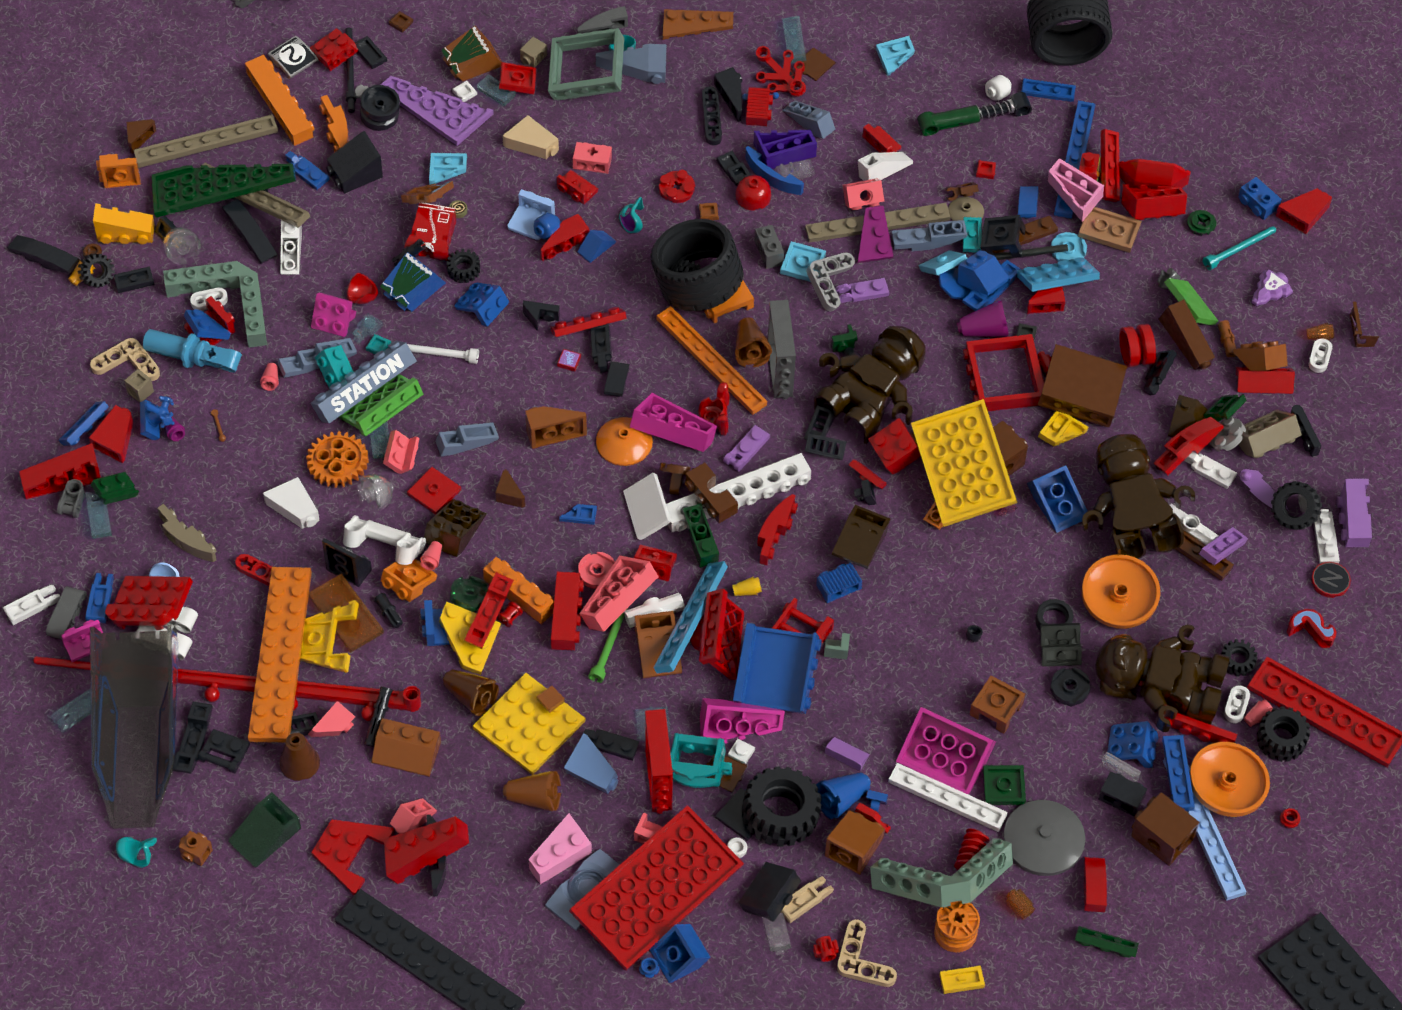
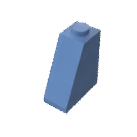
(591, 766)

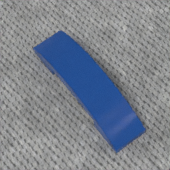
(789, 184)
(977, 300)

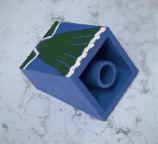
(411, 283)

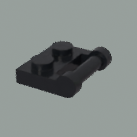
(225, 745)

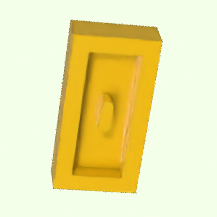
(962, 979)

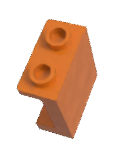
(741, 298)

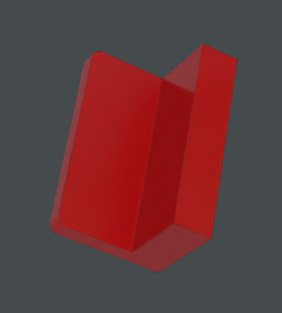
(880, 139)

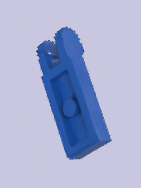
(99, 598)

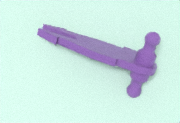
(1258, 486)

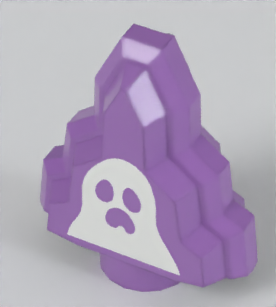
(1271, 287)

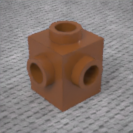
(195, 848)

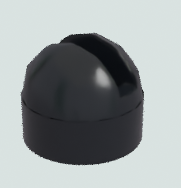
(974, 629)

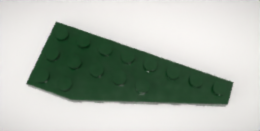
(194, 187)

